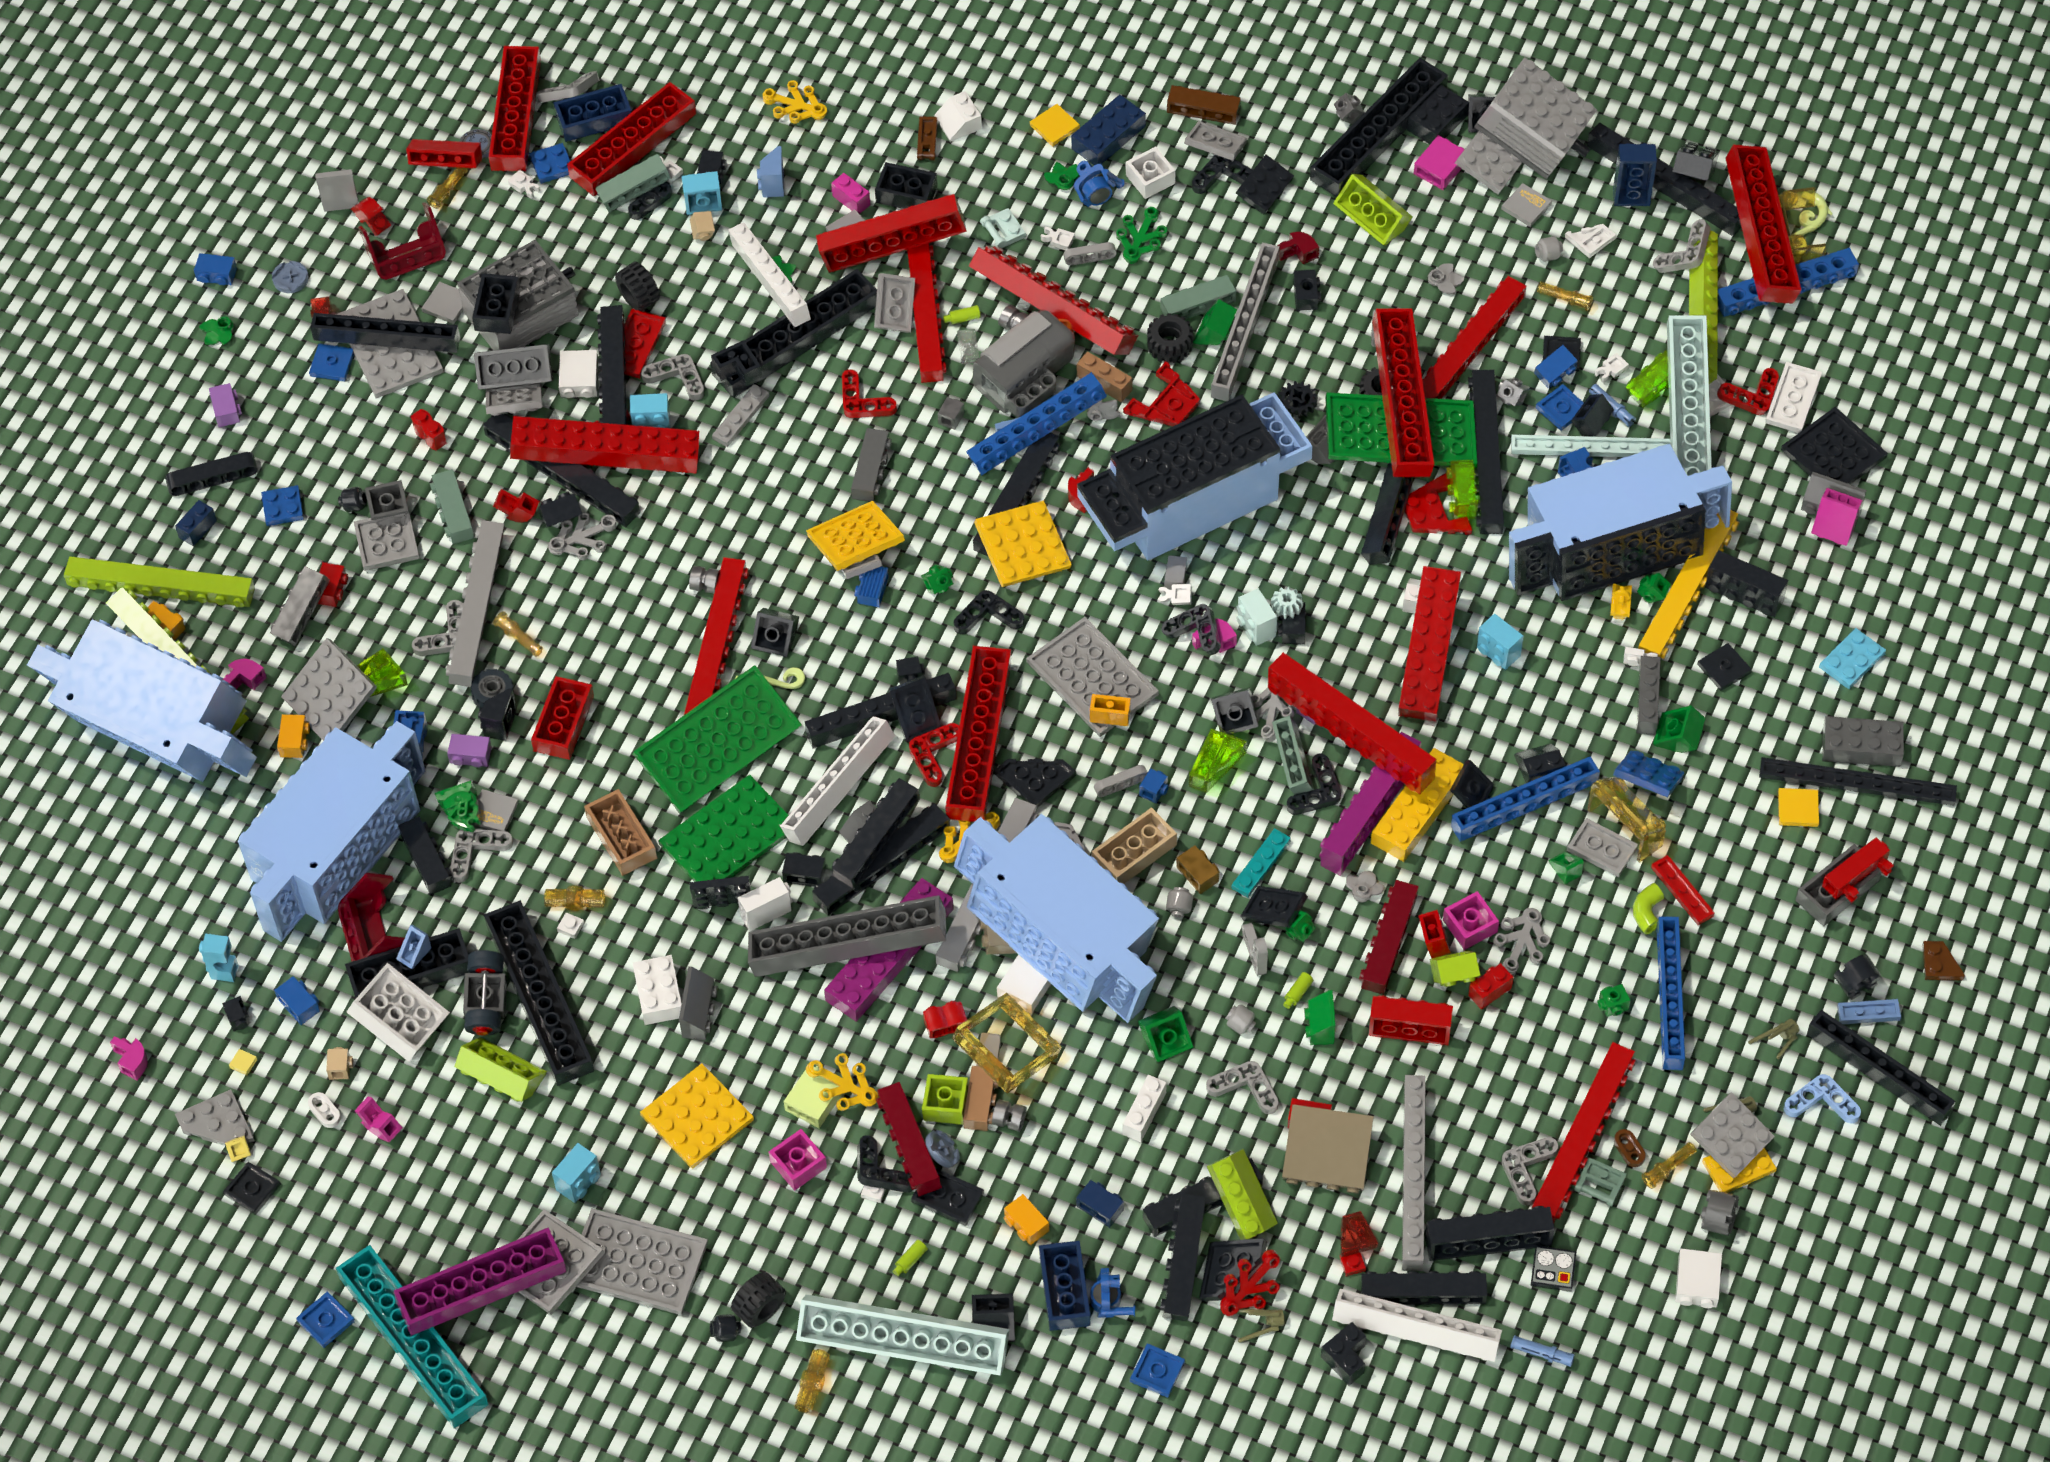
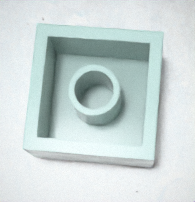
(1256, 617)

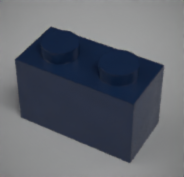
(196, 523)
(1100, 1203)

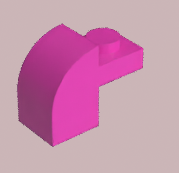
(1226, 634)
(245, 672)
(133, 1058)
(377, 1121)

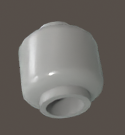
(1548, 248)
(1179, 901)
(1240, 1019)

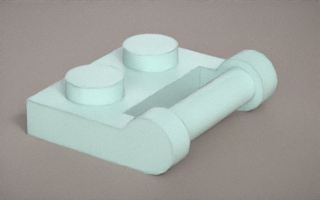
(1008, 226)

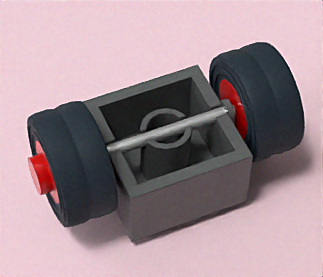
(484, 993)

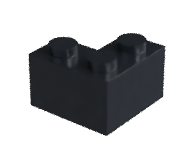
(737, 360)
(1341, 1353)

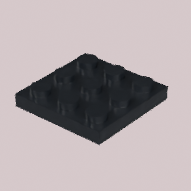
(718, 891)

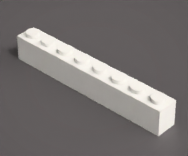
(769, 274)
(837, 781)
(1417, 1325)

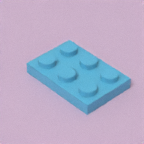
(1852, 658)

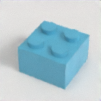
(702, 192)
(650, 410)
(1499, 641)
(576, 1173)

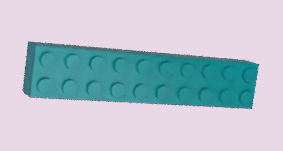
(422, 1353)

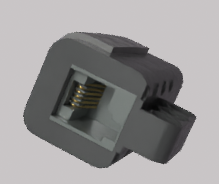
(1024, 363)

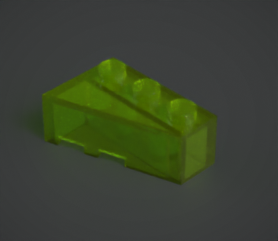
(1650, 381)
(1462, 489)
(383, 672)
(1215, 759)

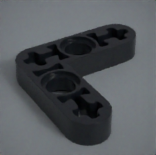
(1219, 169)
(656, 194)
(988, 607)
(1198, 622)
(1322, 793)
(873, 1170)

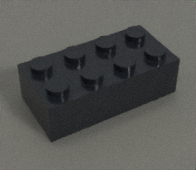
(1746, 584)

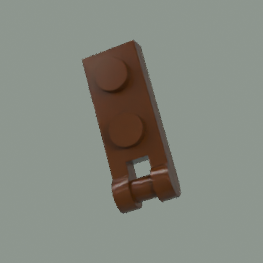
(927, 137)

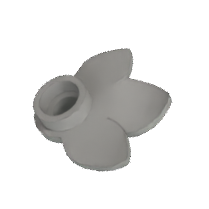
(1446, 280)
(1103, 410)
(1364, 886)

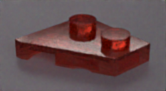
(1356, 1235)

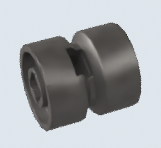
(1010, 317)
(703, 579)
(1002, 1113)

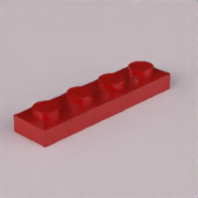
(1682, 890)

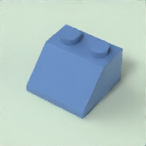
(771, 174)

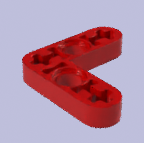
(1758, 397)
(856, 402)
(927, 747)

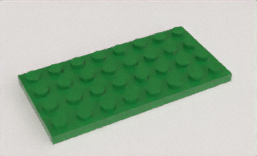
(1360, 432)
(717, 739)

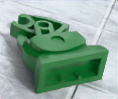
(460, 805)

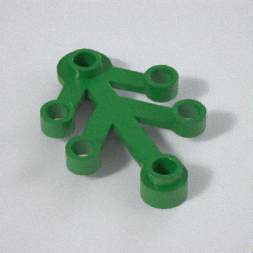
(1133, 253)

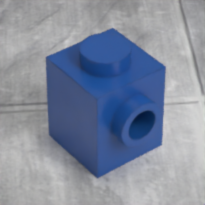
(1153, 785)

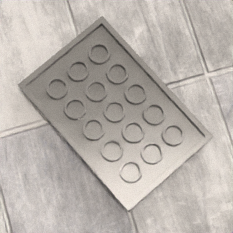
(392, 367)
(1087, 664)
(642, 1261)

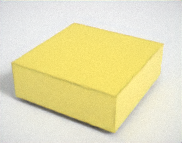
(243, 1062)
(238, 1148)

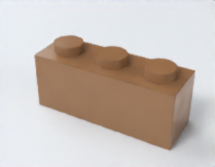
(1113, 381)
(979, 1100)

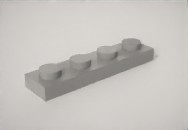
(740, 415)

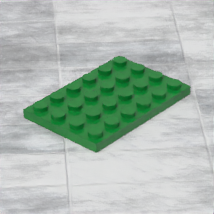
(727, 833)

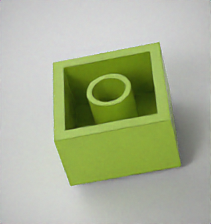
(1455, 967)
(945, 1099)

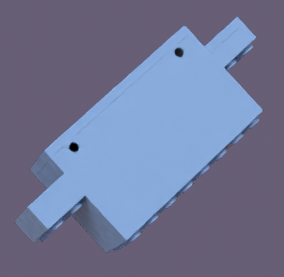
(147, 700)
(330, 825)
(1061, 913)

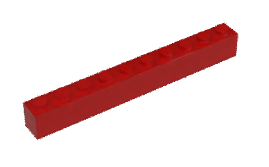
(925, 314)
(1473, 338)
(718, 632)
(1585, 1129)

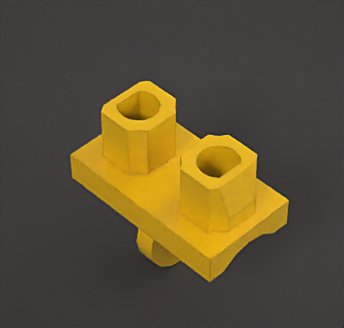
(1621, 601)

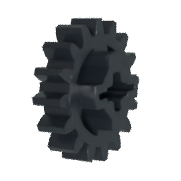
(1298, 398)

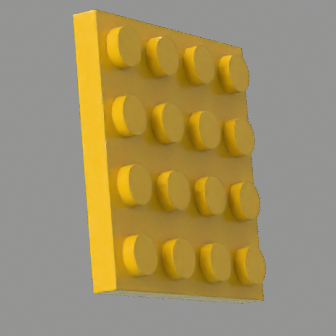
(855, 535)
(1022, 543)
(697, 1116)

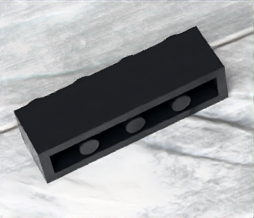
(425, 856)

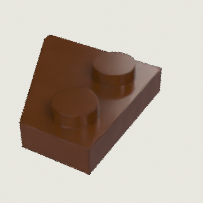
(1939, 962)

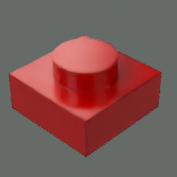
(1353, 1264)

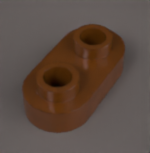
(1630, 1149)

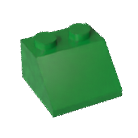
(1215, 324)
(1679, 729)
(1320, 1019)
(1165, 1033)

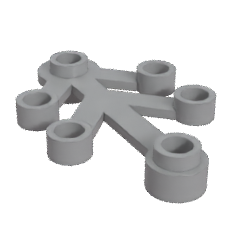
(580, 536)
(1271, 706)
(1522, 937)

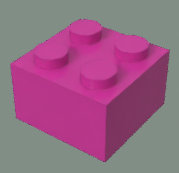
(1470, 920)
(797, 1159)

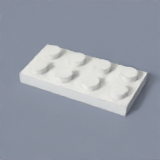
(1793, 397)

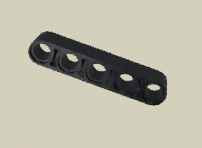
(211, 473)

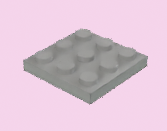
(1488, 162)
(513, 398)
(386, 541)
(1732, 1135)

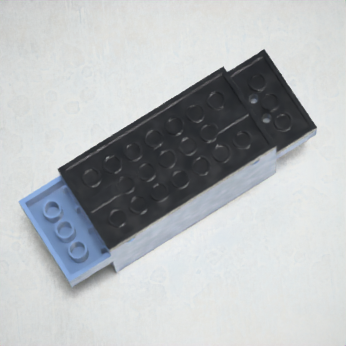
(1195, 475)
(1615, 523)

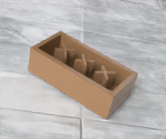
(620, 832)

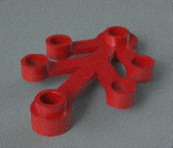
(1250, 1285)

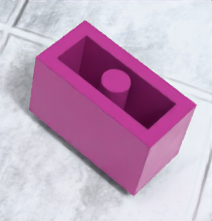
(850, 193)

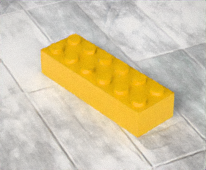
(1414, 812)

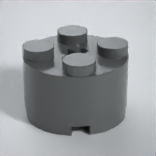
(1720, 1212)

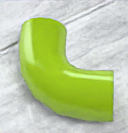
(1643, 908)

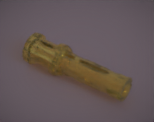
(443, 191)
(1572, 297)
(511, 628)
(1663, 1169)

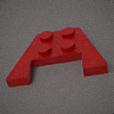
(1171, 406)
(1427, 513)

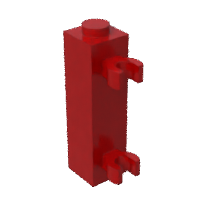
(1857, 867)

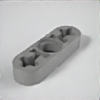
(1079, 254)
(1120, 781)

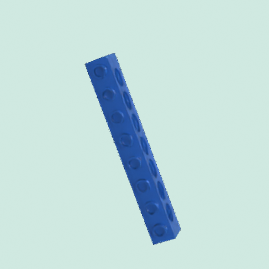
(1811, 275)
(1036, 423)
(1524, 799)
(1670, 993)

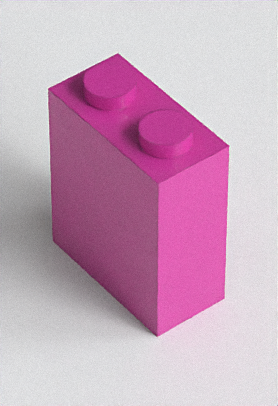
(1438, 162)
(1836, 516)

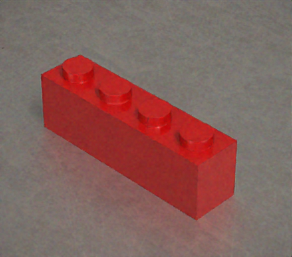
(444, 153)

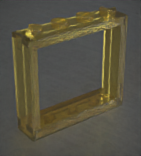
(988, 1061)

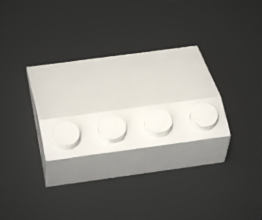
(397, 1012)

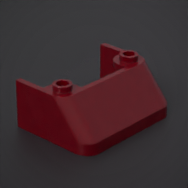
(409, 256)
(362, 919)

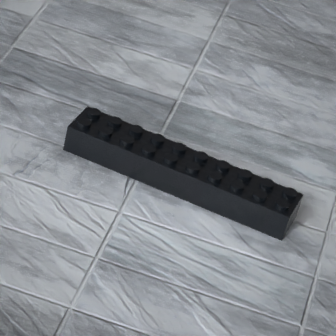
(1376, 127)
(829, 313)
(539, 993)

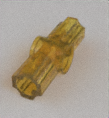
(574, 898)
(812, 1381)

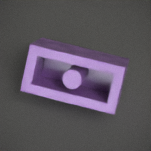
(224, 405)
(469, 750)

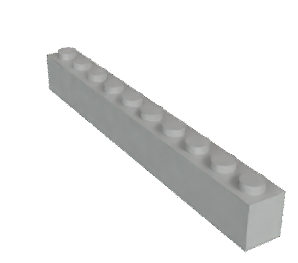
(1245, 322)
(476, 603)
(966, 924)
(1413, 1173)

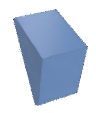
(414, 947)

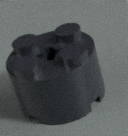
(1857, 975)

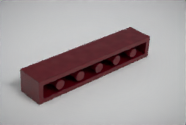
(1389, 937)
(908, 1138)

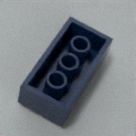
(592, 112)
(1108, 130)
(1634, 174)
(1064, 1285)

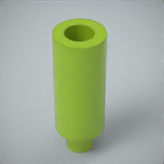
(962, 315)
(1298, 990)
(910, 1257)

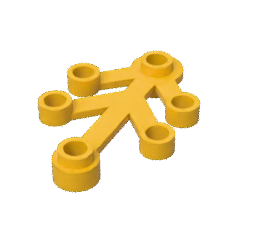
(814, 110)
(950, 850)
(845, 1083)

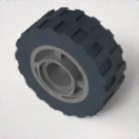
(488, 681)

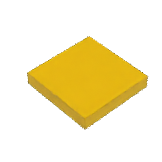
(1054, 125)
(1798, 807)

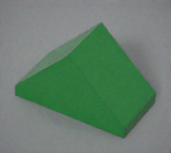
(1567, 866)

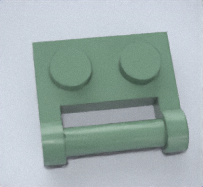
(1603, 1176)

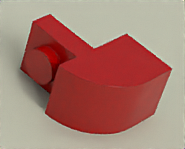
(371, 212)
(1072, 489)
(517, 508)

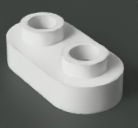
(325, 1111)

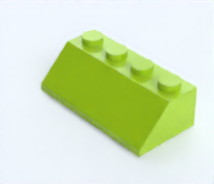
(1372, 209)
(499, 1069)
(1242, 1195)

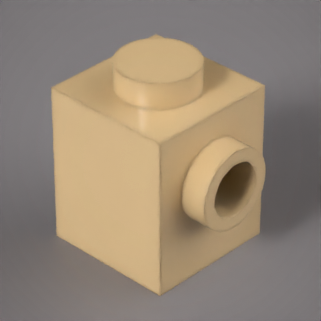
(702, 225)
(338, 1063)

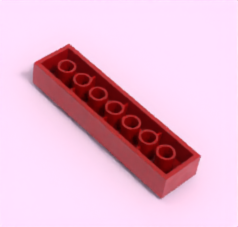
(515, 108)
(632, 138)
(891, 233)
(1429, 643)

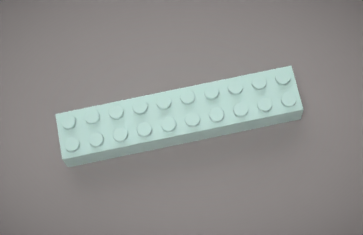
(1689, 392)
(902, 1334)

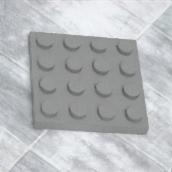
(329, 690)
(578, 1255)

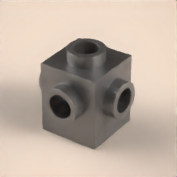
(1349, 108)
(1512, 391)

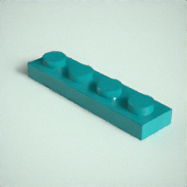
(1261, 863)

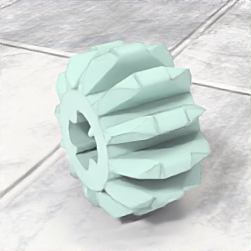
(1286, 602)

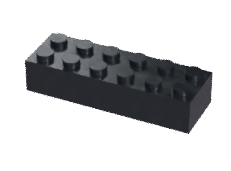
(442, 962)
(1489, 1233)

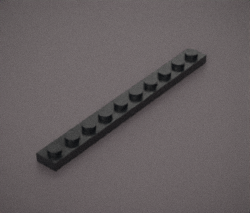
(1858, 781)

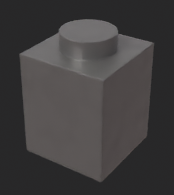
(951, 413)

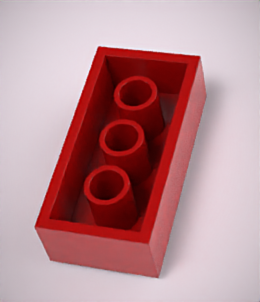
(562, 718)
(1410, 1020)

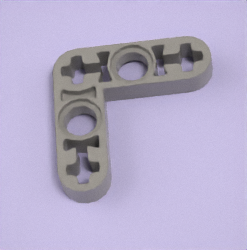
(567, 91)
(1665, 262)
(682, 370)
(425, 640)
(468, 846)
(1256, 948)
(1250, 1080)
(1522, 1161)

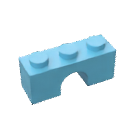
(217, 957)

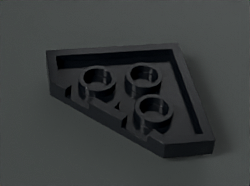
(1035, 779)
(1224, 1259)

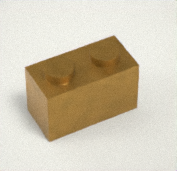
(1198, 869)

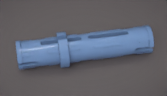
(1619, 409)
(1543, 1351)

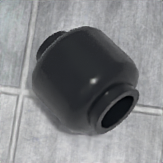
(352, 499)
(725, 1328)

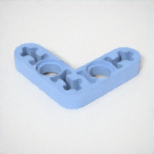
(1821, 1093)

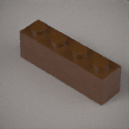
(1203, 104)

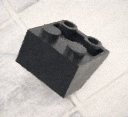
(559, 510)
(994, 1311)

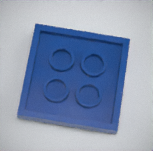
(1649, 773)

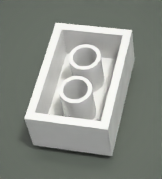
(657, 989)

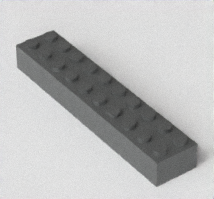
(847, 936)

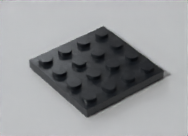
(1834, 448)

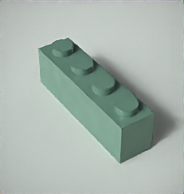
(633, 183)
(1199, 298)
(452, 506)
(1292, 755)

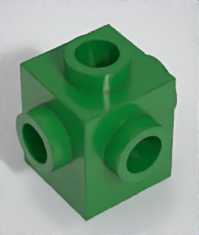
(937, 579)
(1653, 588)
(1301, 927)
(1613, 1000)

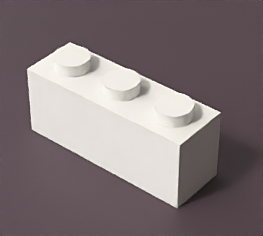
(1144, 1108)

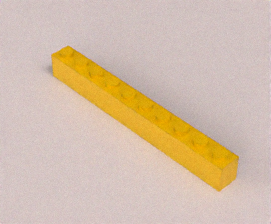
(1686, 590)

